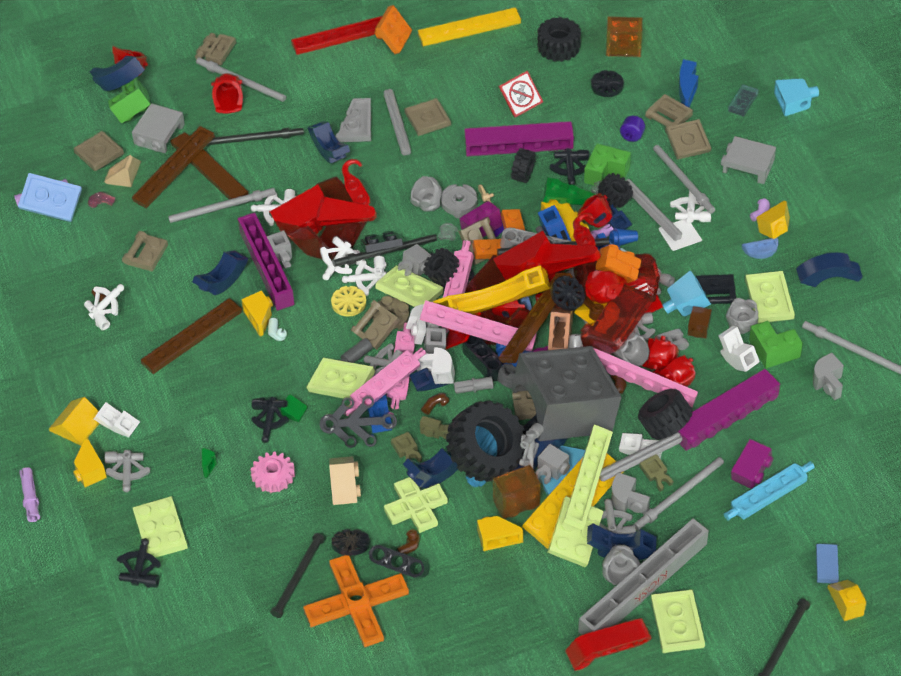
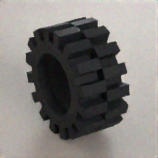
(523, 165)
(616, 190)
(441, 266)

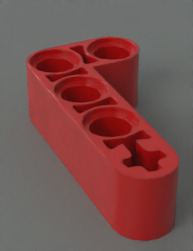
(606, 642)

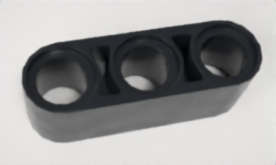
(482, 357)
(389, 561)

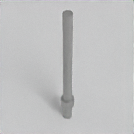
(213, 67)
(256, 195)
(701, 198)
(822, 332)
(652, 514)

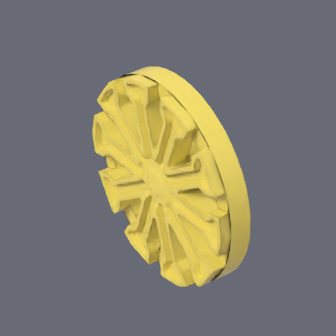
(348, 301)

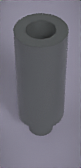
(357, 351)

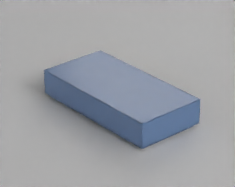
(827, 563)

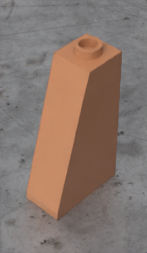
(560, 328)

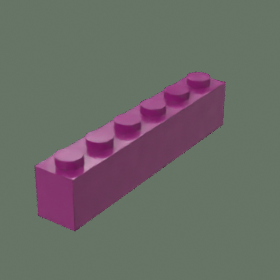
(512, 137)
(266, 261)
(729, 408)

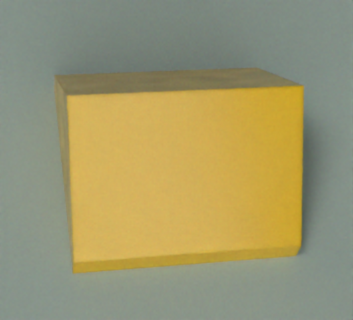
(76, 421)

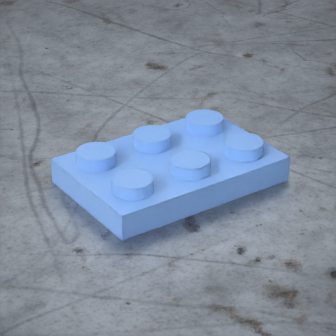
(49, 197)

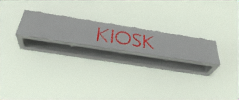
(645, 578)

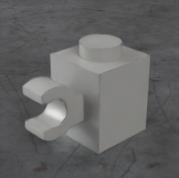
(281, 247)
(414, 260)
(434, 338)
(552, 463)

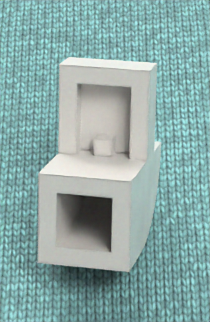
(417, 326)
(737, 353)
(440, 365)

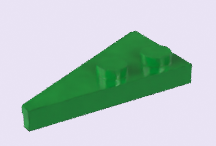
(564, 192)

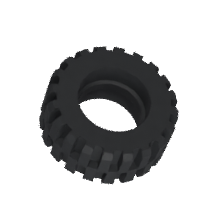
(467, 452)

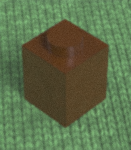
(699, 322)

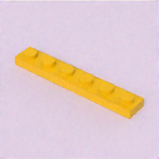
(469, 26)

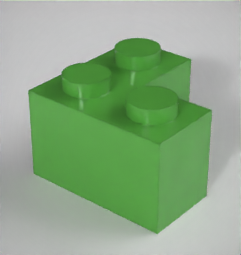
(130, 101)
(606, 161)
(774, 347)

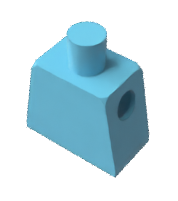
(794, 95)
(686, 294)

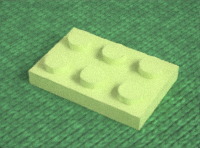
(409, 289)
(771, 295)
(339, 378)
(161, 526)
(570, 541)
(677, 621)

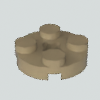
(397, 307)

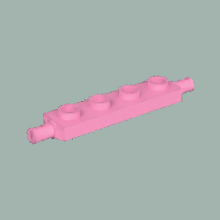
(459, 282)
(403, 342)
(386, 378)

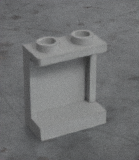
(157, 127)
(749, 157)

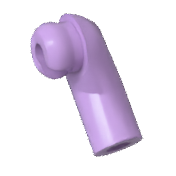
(764, 205)

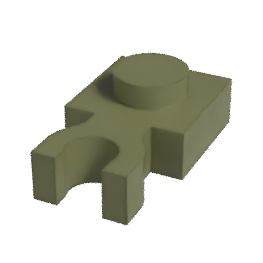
(433, 428)
(406, 446)
(655, 470)

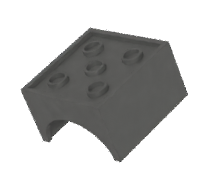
(568, 391)

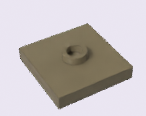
(427, 117)
(688, 139)
(98, 151)

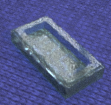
(743, 100)

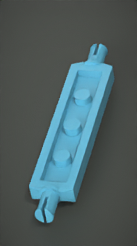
(769, 491)

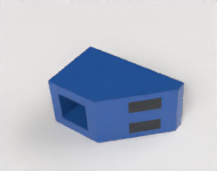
(553, 223)

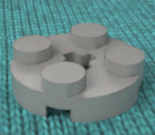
(458, 208)

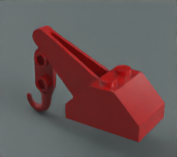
(316, 210)
(552, 257)

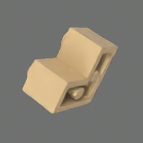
(343, 484)

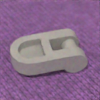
(676, 335)

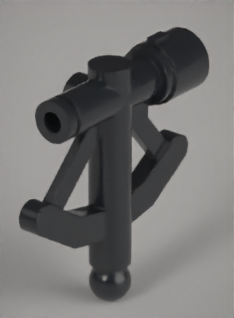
(568, 157)
(269, 408)
(137, 575)

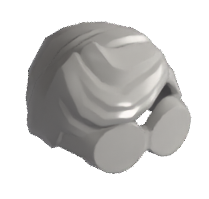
(426, 193)
(742, 315)
(634, 350)
(619, 564)

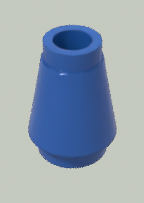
(623, 236)

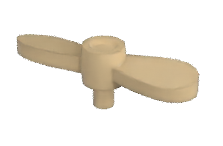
(485, 196)

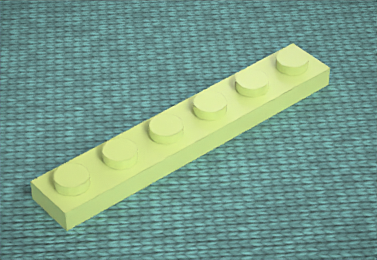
(588, 477)

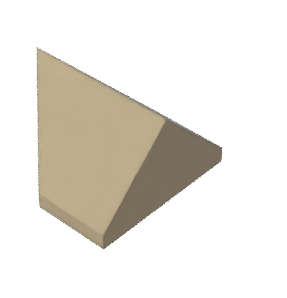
(123, 172)

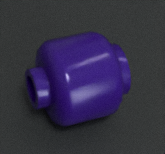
(632, 128)

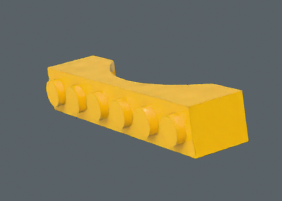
(518, 287)

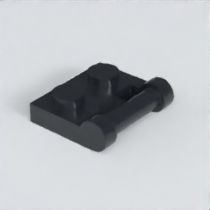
(718, 285)

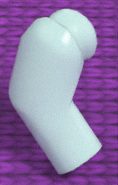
(274, 332)

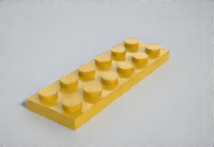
(543, 520)

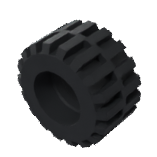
(559, 39)
(665, 414)

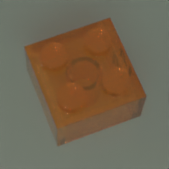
(624, 36)
(516, 492)

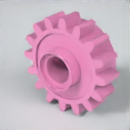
(272, 472)

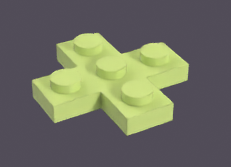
(415, 504)

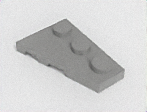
(357, 122)

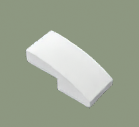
(116, 421)
(634, 442)

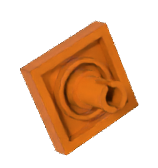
(393, 29)

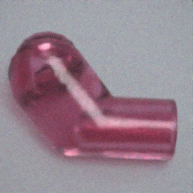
(99, 198)

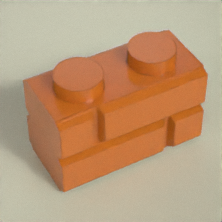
(619, 262)

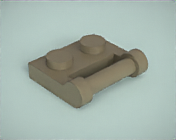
(670, 108)
(473, 233)
(149, 255)
(381, 326)

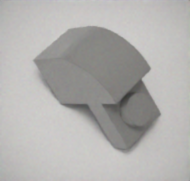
(826, 375)
(625, 497)

